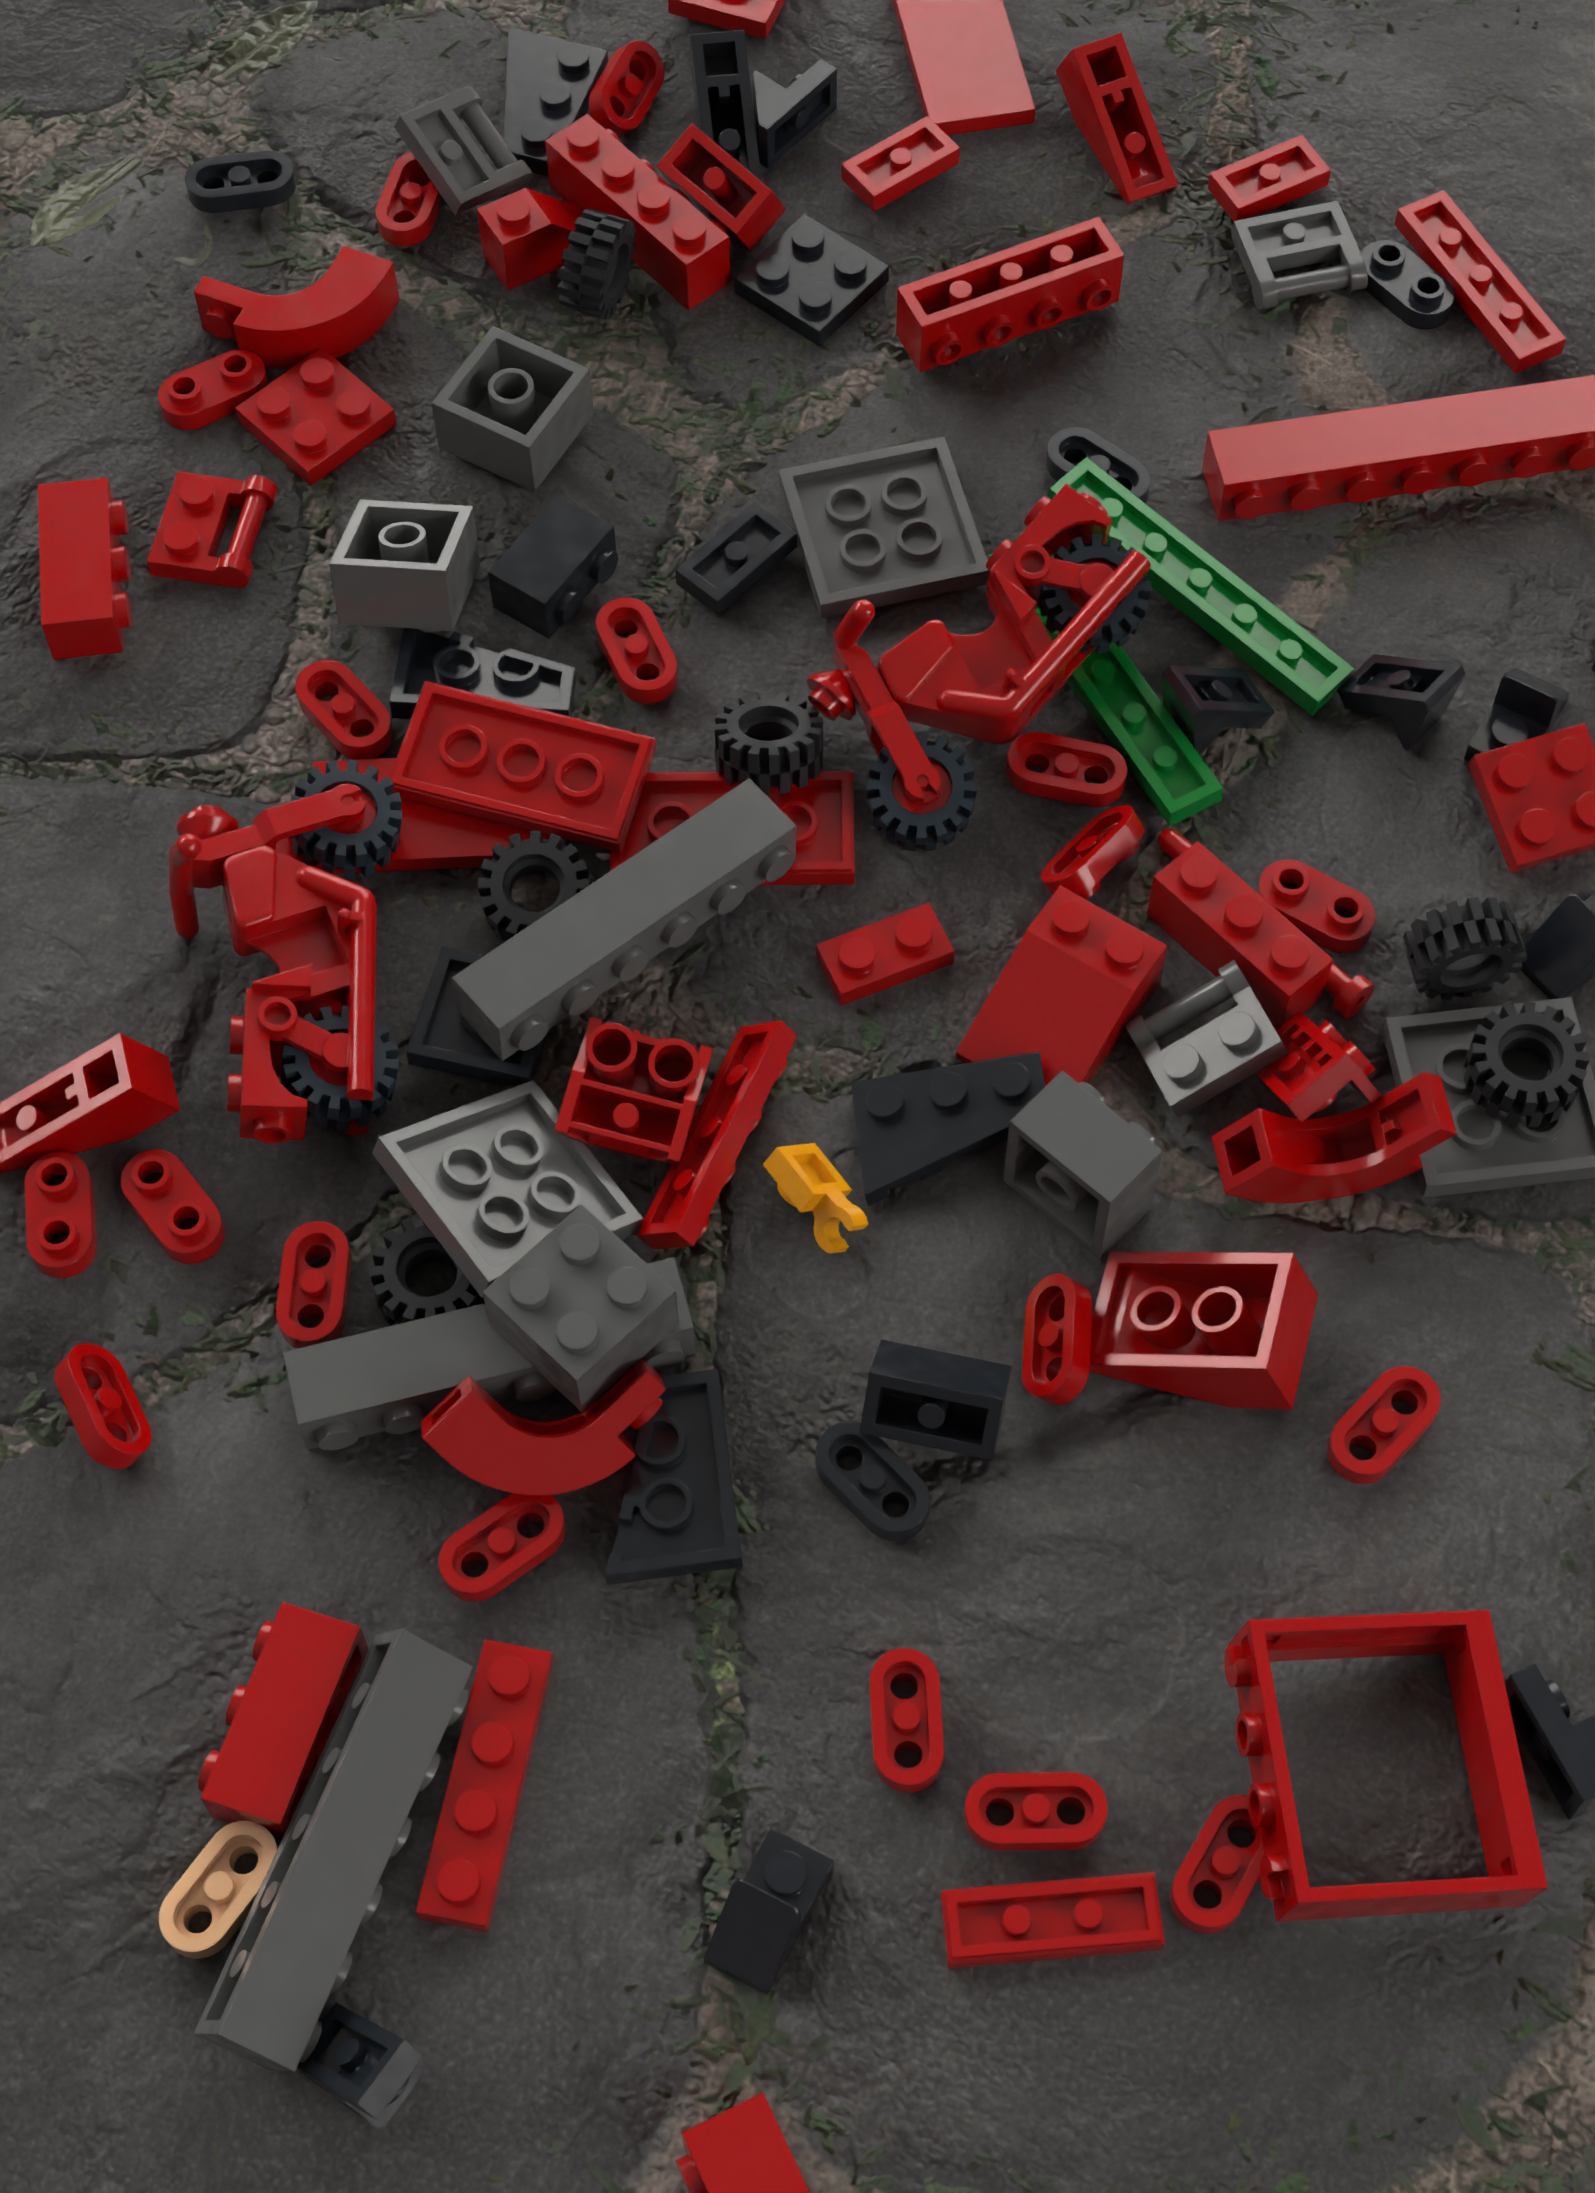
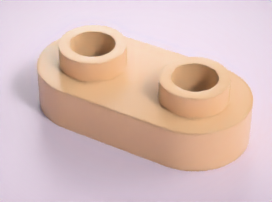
(215, 1888)

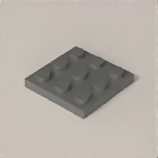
(883, 526)
(1485, 1149)
(499, 1180)

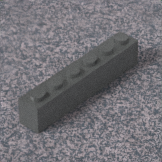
(625, 920)
(405, 1370)
(335, 1853)

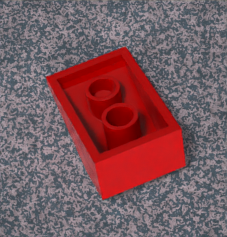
(1067, 990)
(1205, 1325)

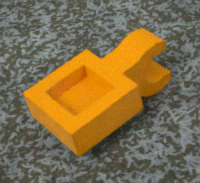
(814, 1185)

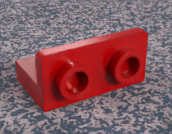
(1316, 1067)

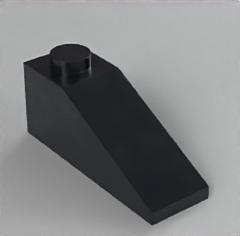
(725, 94)

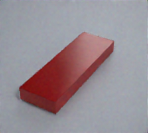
(1051, 1920)

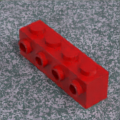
(673, 237)
(1009, 294)

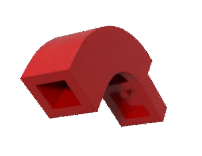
(330, 314)
(1334, 1156)
(542, 1456)

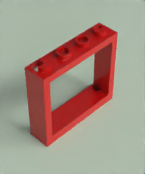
(1486, 1740)

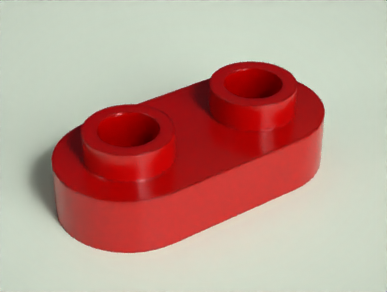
(627, 87)
(405, 208)
(211, 389)
(638, 655)
(349, 712)
(1066, 769)
(1094, 852)
(1315, 903)
(171, 1201)
(60, 1209)
(312, 1290)
(1057, 1339)
(103, 1406)
(1380, 1427)
(497, 1542)
(906, 1722)
(1034, 1806)
(1218, 1866)

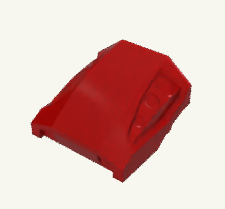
(633, 1092)

